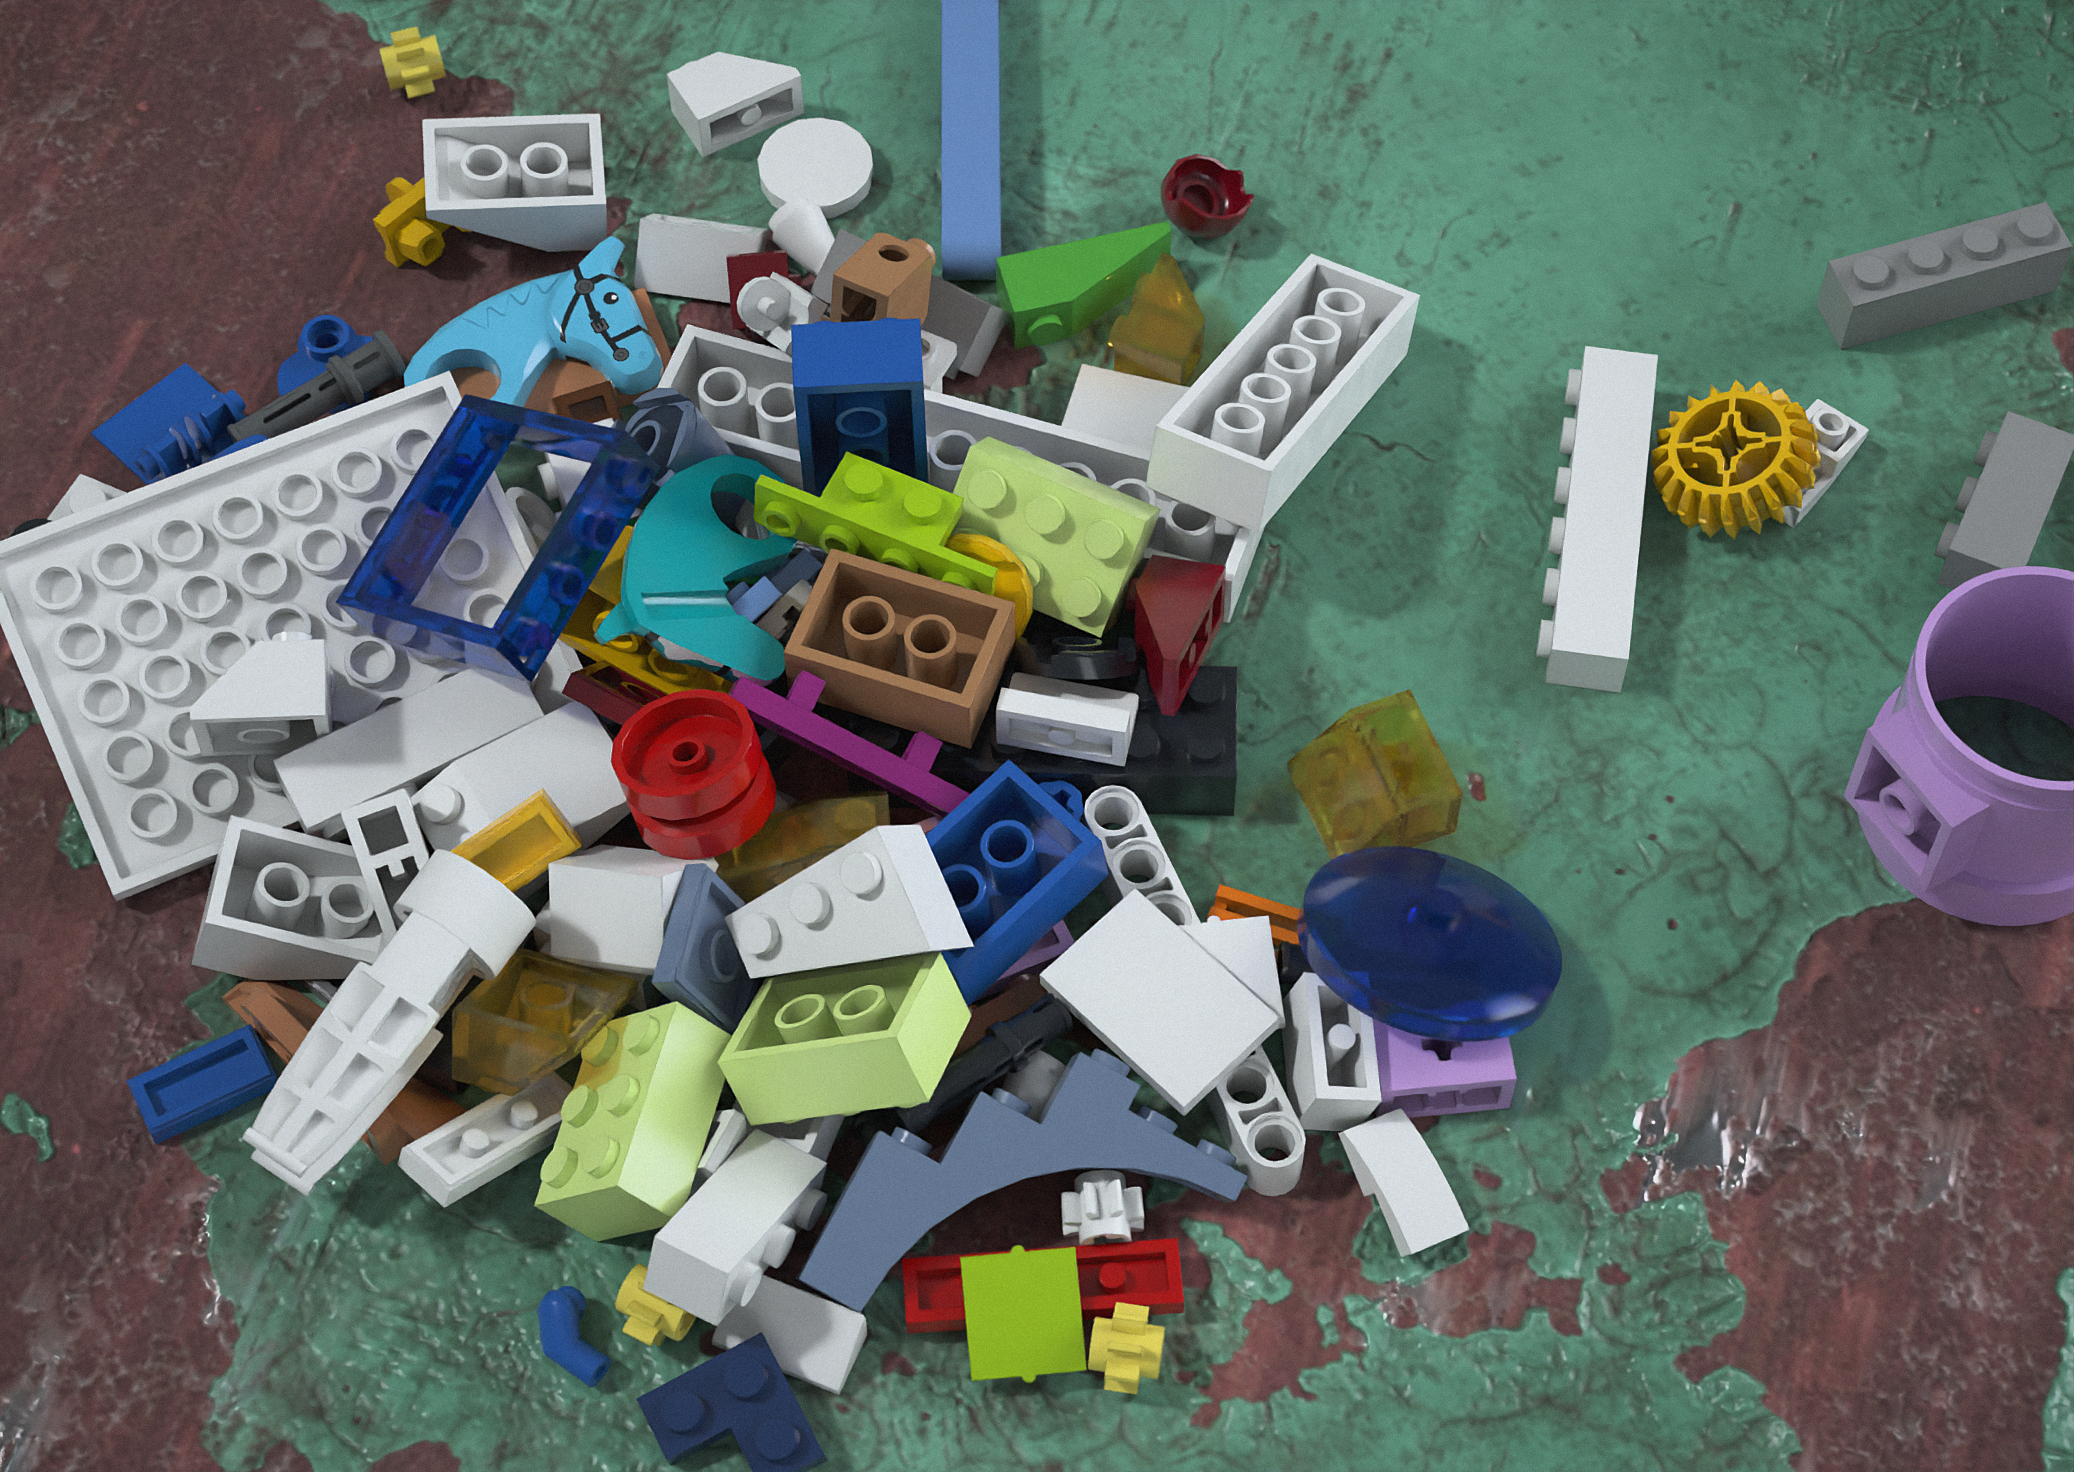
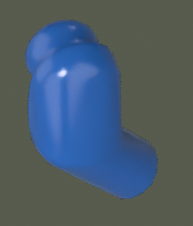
(561, 1339)

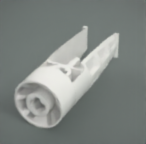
(385, 1018)

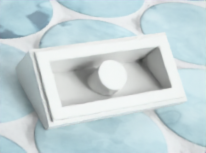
(805, 1332)

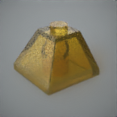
(531, 1020)

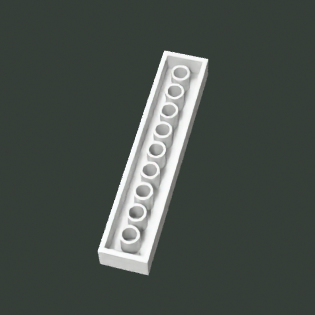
(751, 405)

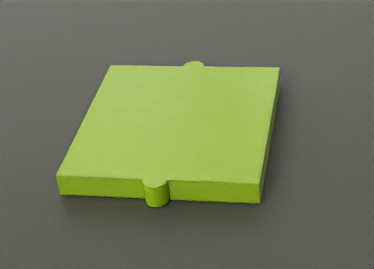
(1023, 1314)

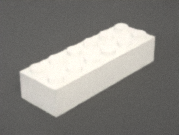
(1281, 393)

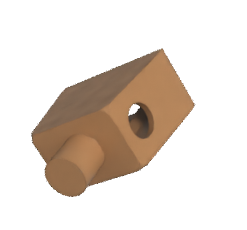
(884, 281)

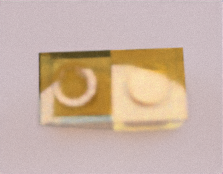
(1163, 330)

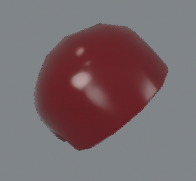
(1204, 197)

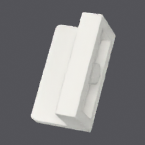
(690, 255)
(1066, 718)

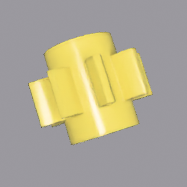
(412, 62)
(648, 1314)
(1126, 1348)

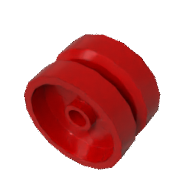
(694, 774)

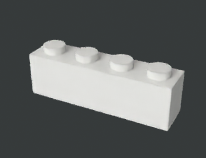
(401, 746)

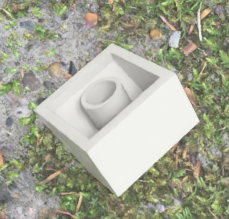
(267, 699)

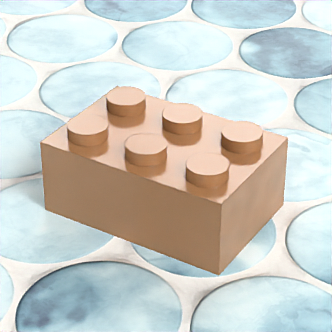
(902, 647)

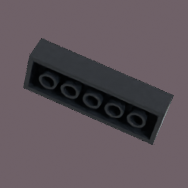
(1171, 764)

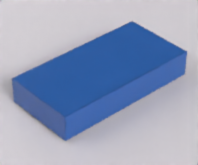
(203, 1083)

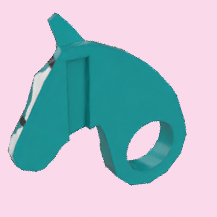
(679, 573)

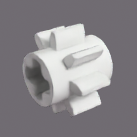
(1102, 1208)

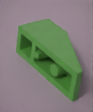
(1072, 284)

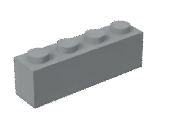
(1943, 275)

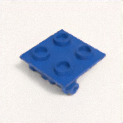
(172, 426)

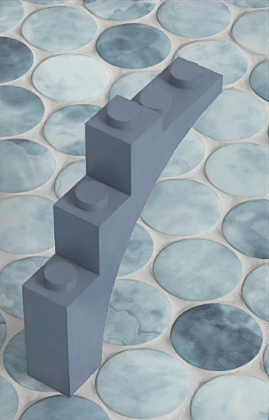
(1083, 1127)

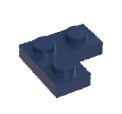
(737, 1395)

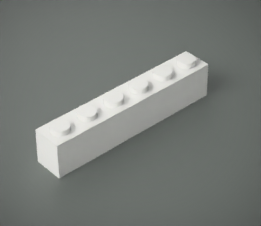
(1601, 520)

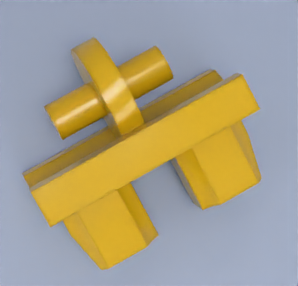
(406, 227)

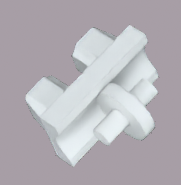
(774, 305)

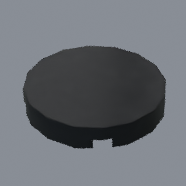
(1076, 655)

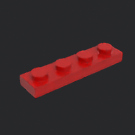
(1108, 1273)

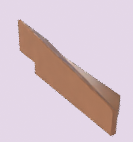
(282, 1022)

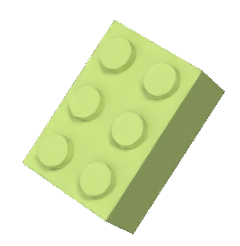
(1066, 529)
(845, 1039)
(635, 1123)

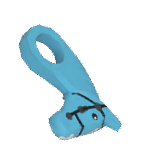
(561, 315)

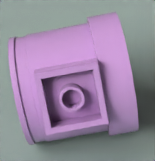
(1936, 810)

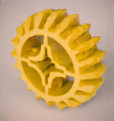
(1760, 476)

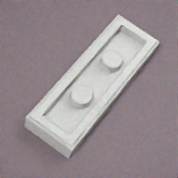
(486, 1140)

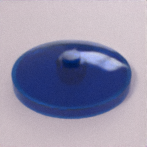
(1429, 944)

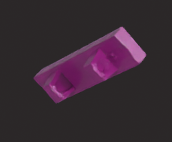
(794, 720)

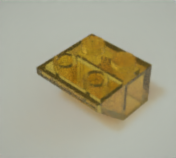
(1377, 779)

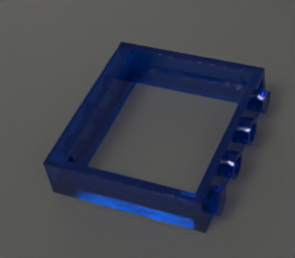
(438, 502)

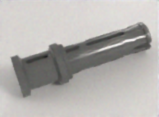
(343, 381)

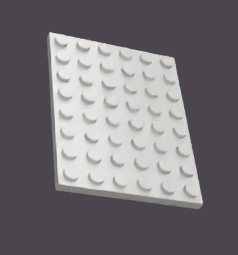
(165, 587)

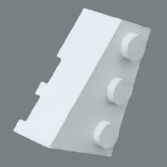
(852, 907)

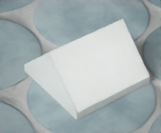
(613, 906)

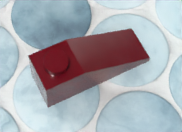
(1175, 621)

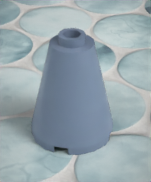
(676, 439)

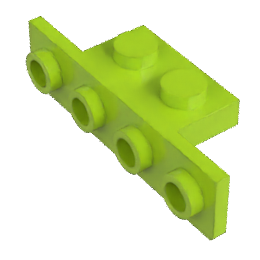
(878, 518)

